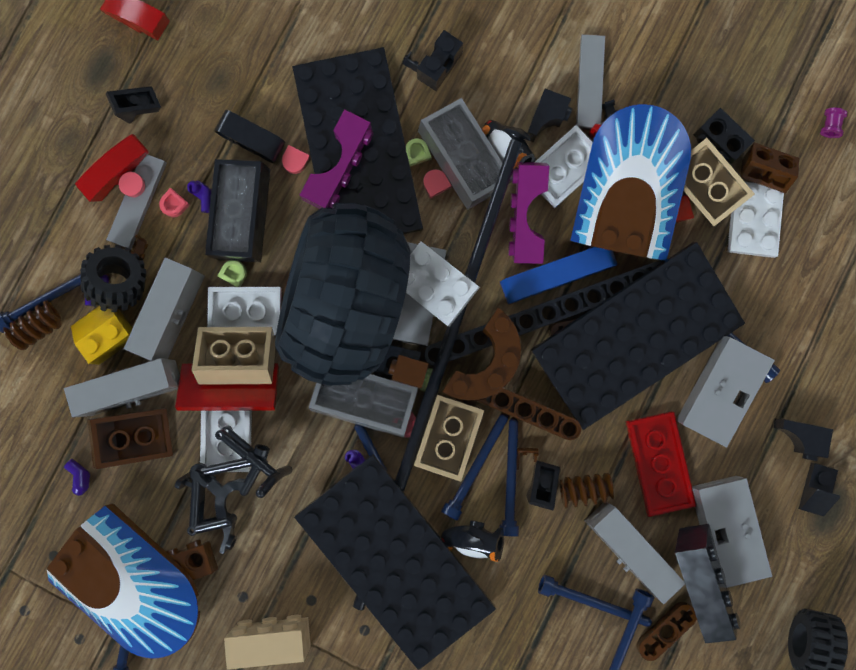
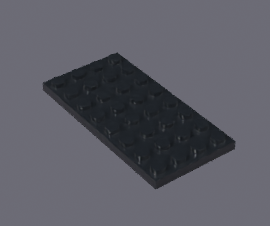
(363, 87)
(638, 335)
(395, 562)

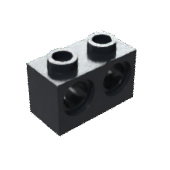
(727, 132)

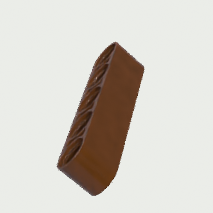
(534, 414)

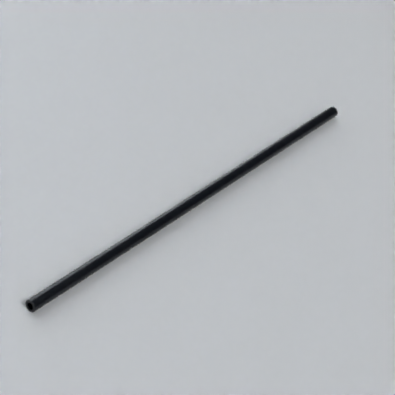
(452, 331)

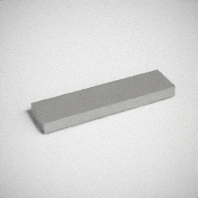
(590, 81)
(135, 208)

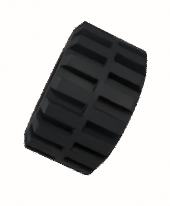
(112, 261)
(817, 641)

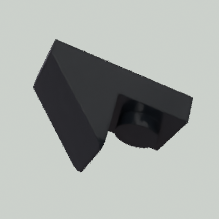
(133, 102)
(544, 485)
(818, 490)

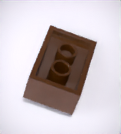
(129, 438)

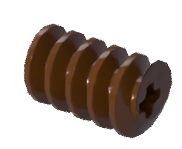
(35, 327)
(585, 490)

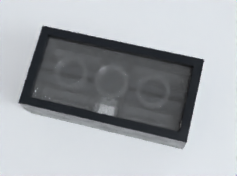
(238, 210)

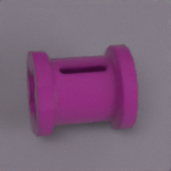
(833, 122)

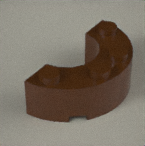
(502, 365)

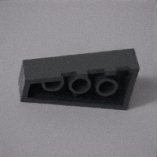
(706, 584)

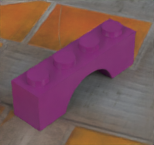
(530, 181)
(323, 188)

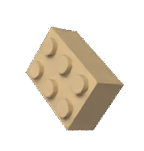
(714, 183)
(234, 355)
(448, 438)
(267, 642)

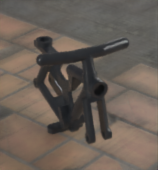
(203, 477)

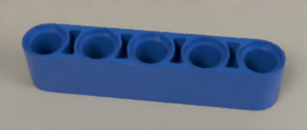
(557, 273)

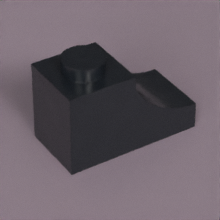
(550, 112)
(807, 439)

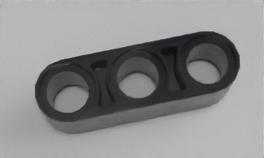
(249, 136)

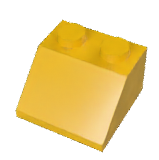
(100, 334)

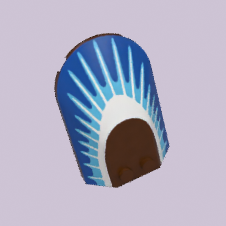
(634, 183)
(127, 585)

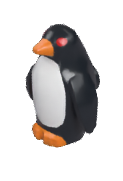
(500, 136)
(475, 540)

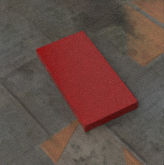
(224, 397)
(660, 464)

